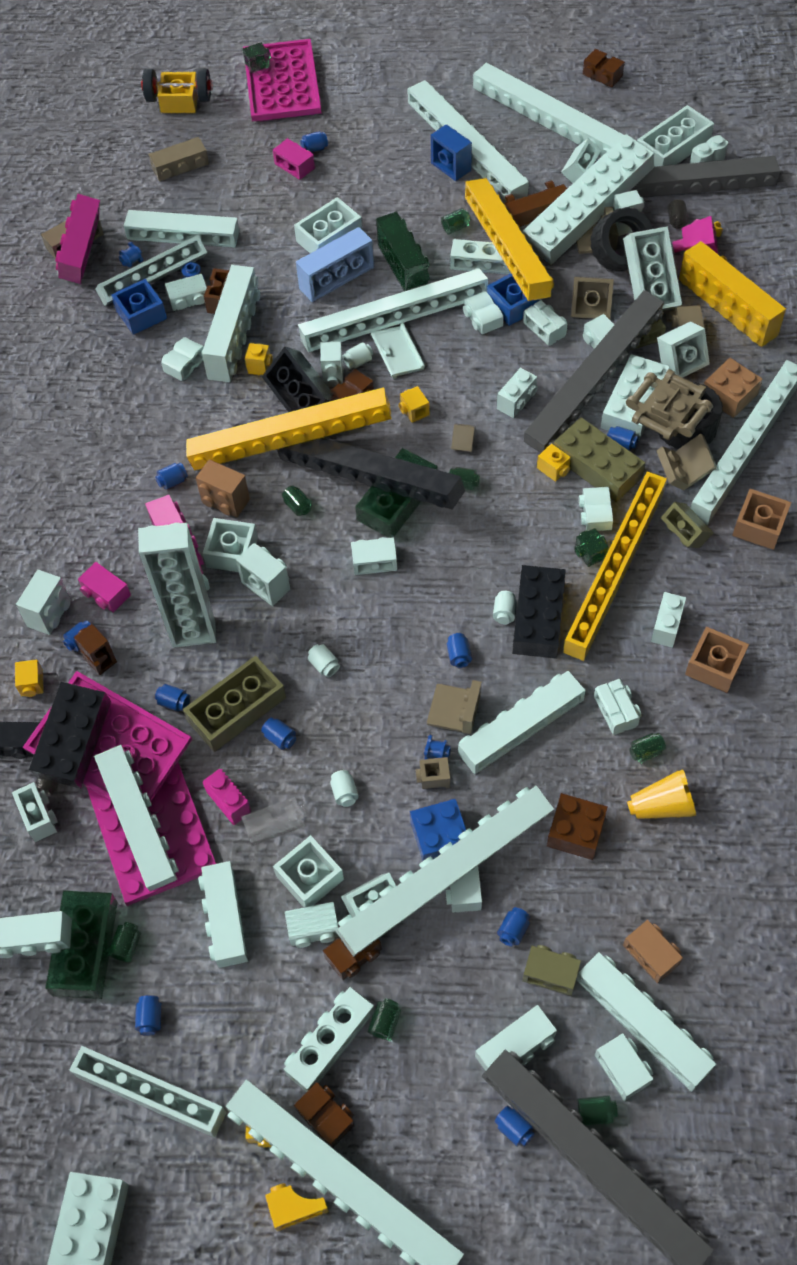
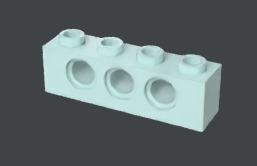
(474, 255)
(346, 1002)

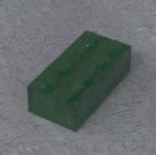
(402, 251)
(388, 510)
(83, 966)

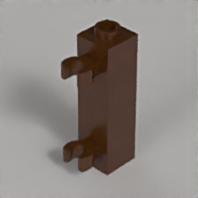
(530, 207)

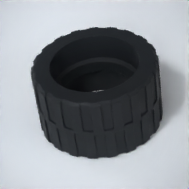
(600, 236)
(706, 427)

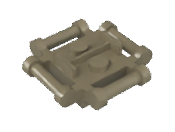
(669, 405)

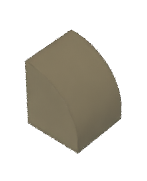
(463, 437)

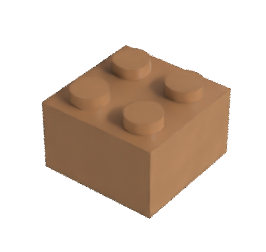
(734, 386)
(222, 488)
(761, 519)
(716, 659)

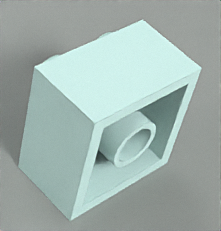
(684, 349)
(227, 542)
(263, 574)
(43, 602)
(308, 872)

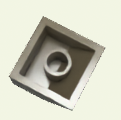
(592, 297)

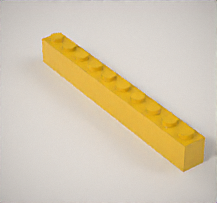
(508, 240)
(289, 428)
(614, 567)

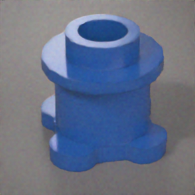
(130, 255)
(191, 269)
(436, 749)

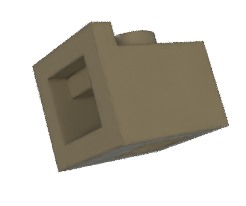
(437, 767)

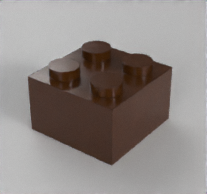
(576, 826)

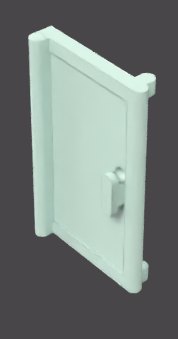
(401, 350)

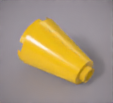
(664, 799)

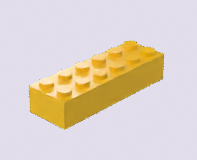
(731, 294)

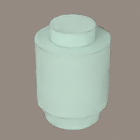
(358, 355)
(504, 607)
(323, 660)
(344, 788)

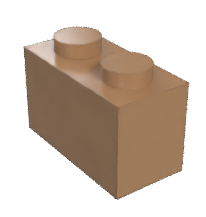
(653, 951)

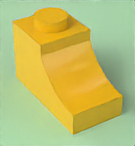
(290, 1209)

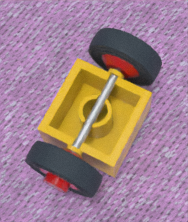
(177, 90)

